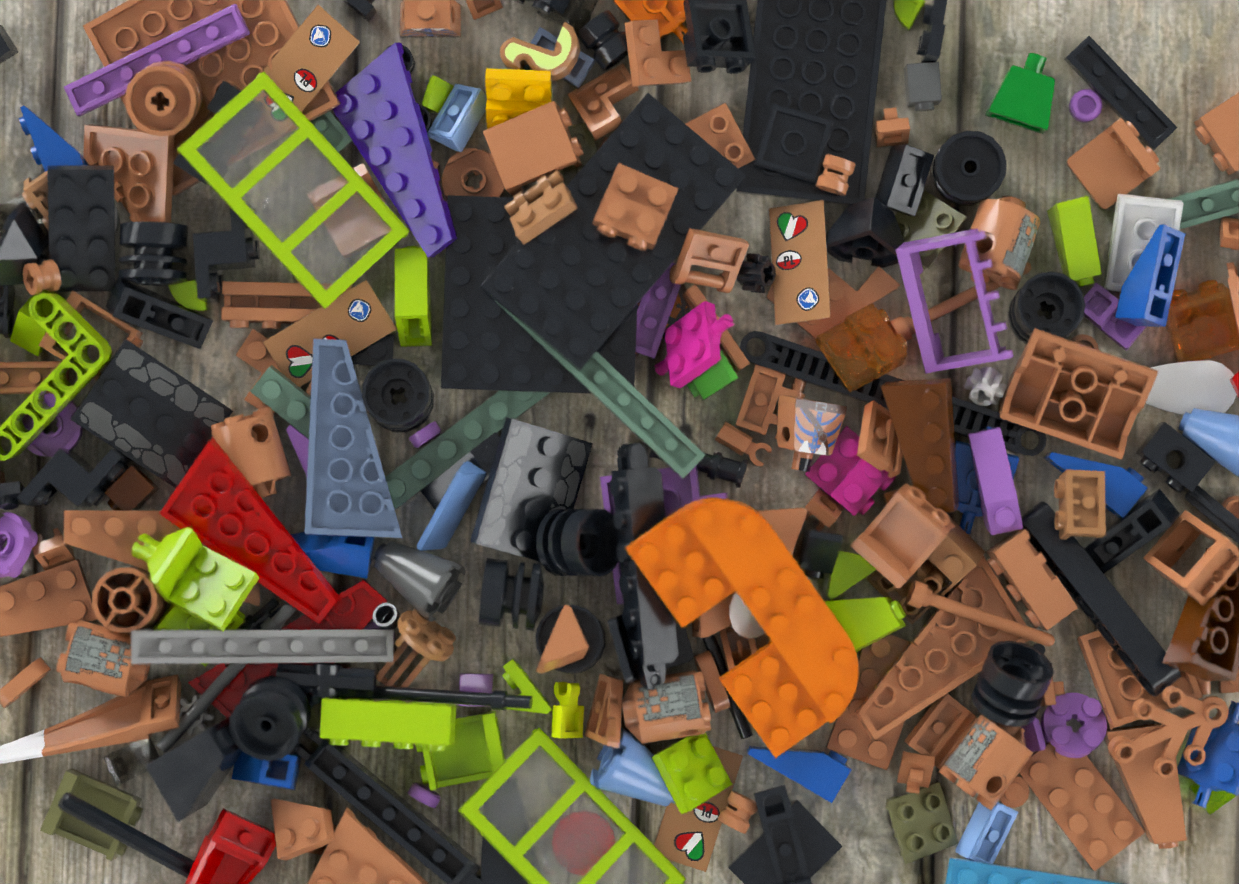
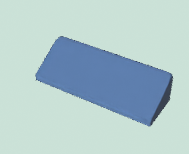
(452, 507)

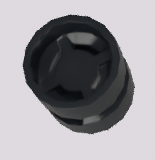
(605, 39)

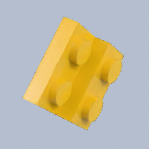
(515, 93)

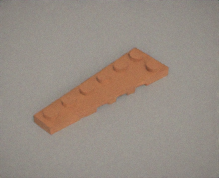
(46, 600)

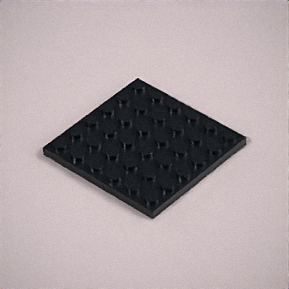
(482, 341)

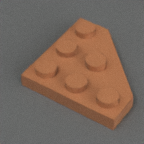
(141, 168)
(1117, 684)

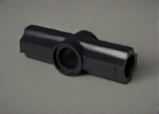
(330, 679)

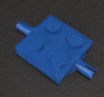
(967, 485)
(1221, 763)

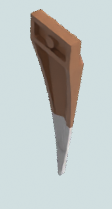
(118, 721)

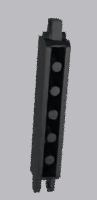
(646, 617)
(389, 811)

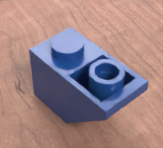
(275, 773)

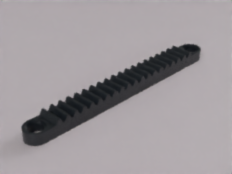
(815, 369)

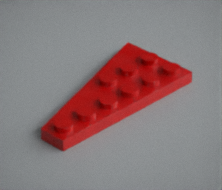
(241, 527)
(351, 611)

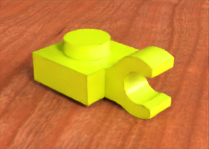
(568, 715)

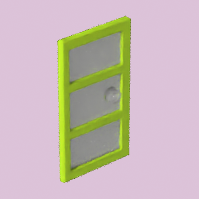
(293, 190)
(559, 825)

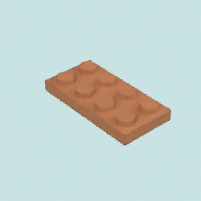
(848, 732)
(1081, 804)

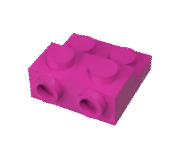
(847, 476)

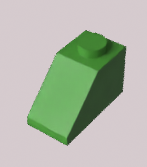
(713, 379)

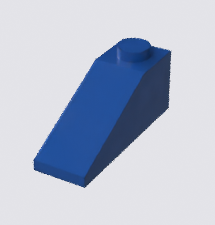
(1150, 285)
(1122, 486)
(810, 768)

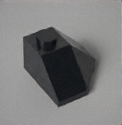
(867, 233)
(21, 244)

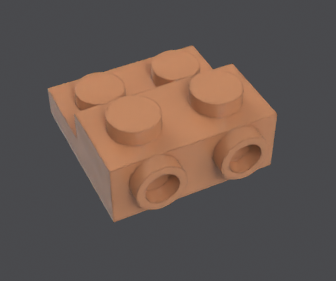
(634, 207)

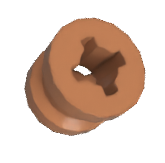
(41, 277)

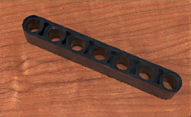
(1100, 601)

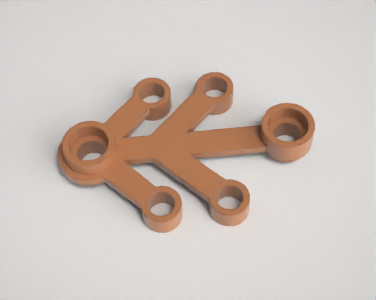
(1174, 729)

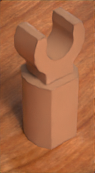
(741, 442)

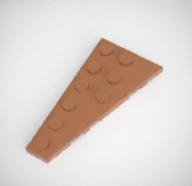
(116, 531)
(941, 654)
(361, 858)

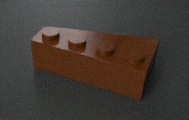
(926, 436)
(1208, 635)

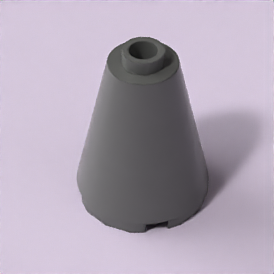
(419, 577)

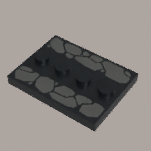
(150, 413)
(529, 478)

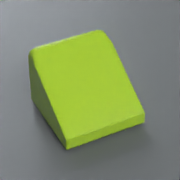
(436, 94)

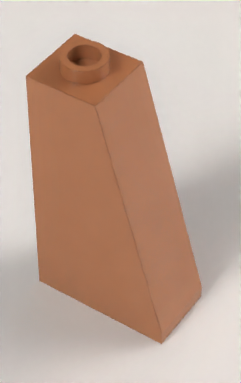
(1153, 797)

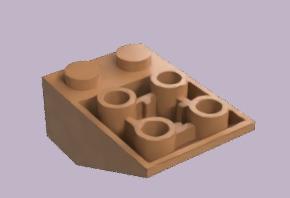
(940, 571)

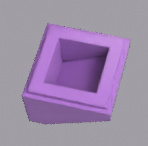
(475, 683)
(1033, 736)

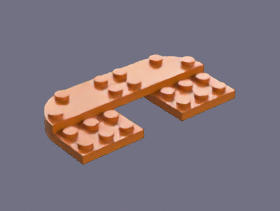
(729, 547)

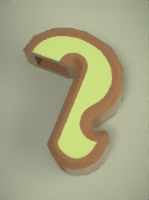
(561, 61)

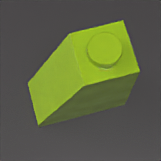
(1075, 240)
(412, 297)
(868, 618)

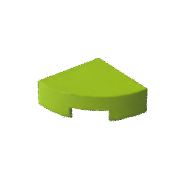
(907, 11)
(186, 295)

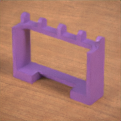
(929, 342)

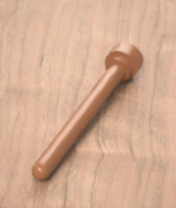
(905, 325)
(921, 595)

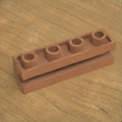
(266, 303)

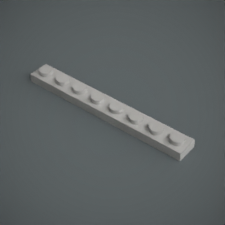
(261, 646)

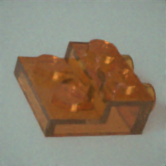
(1202, 322)
(863, 347)

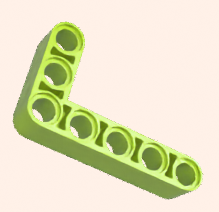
(56, 381)

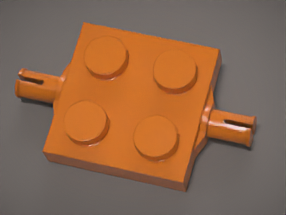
(668, 12)

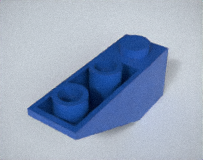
(49, 145)
(338, 553)

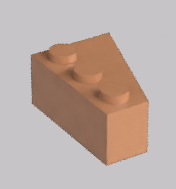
(1030, 580)

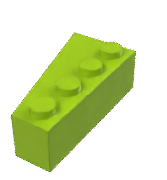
(388, 722)

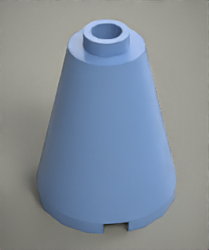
(1215, 435)
(630, 772)

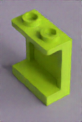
(472, 756)

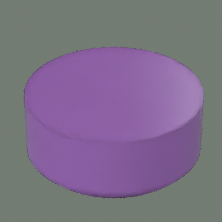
(1085, 105)
(425, 435)
(424, 795)

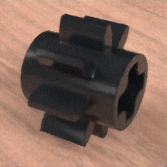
(756, 273)

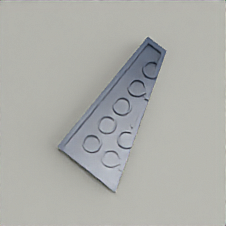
(344, 471)

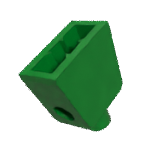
(1025, 96)

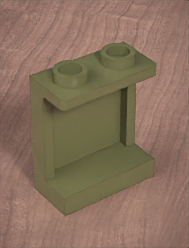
(104, 797)

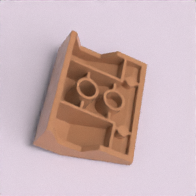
(1076, 393)

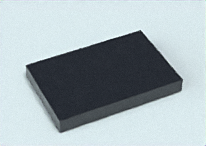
(817, 844)

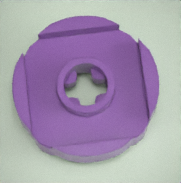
(65, 437)
(20, 542)
(1083, 709)

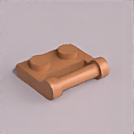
(709, 251)

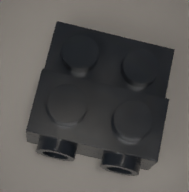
(718, 35)

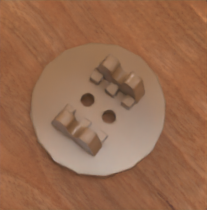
(425, 637)

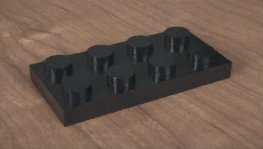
(82, 226)

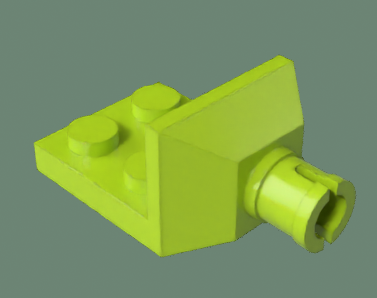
(195, 576)

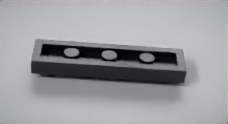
(1120, 92)

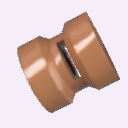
(835, 175)
(738, 812)

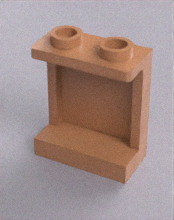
(533, 146)
(903, 535)

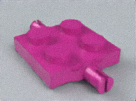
(693, 344)

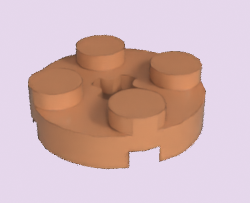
(472, 161)

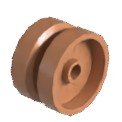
(177, 85)

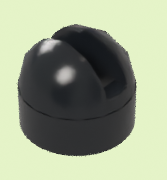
(383, 616)

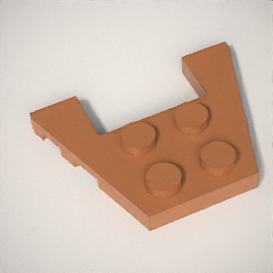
(846, 300)

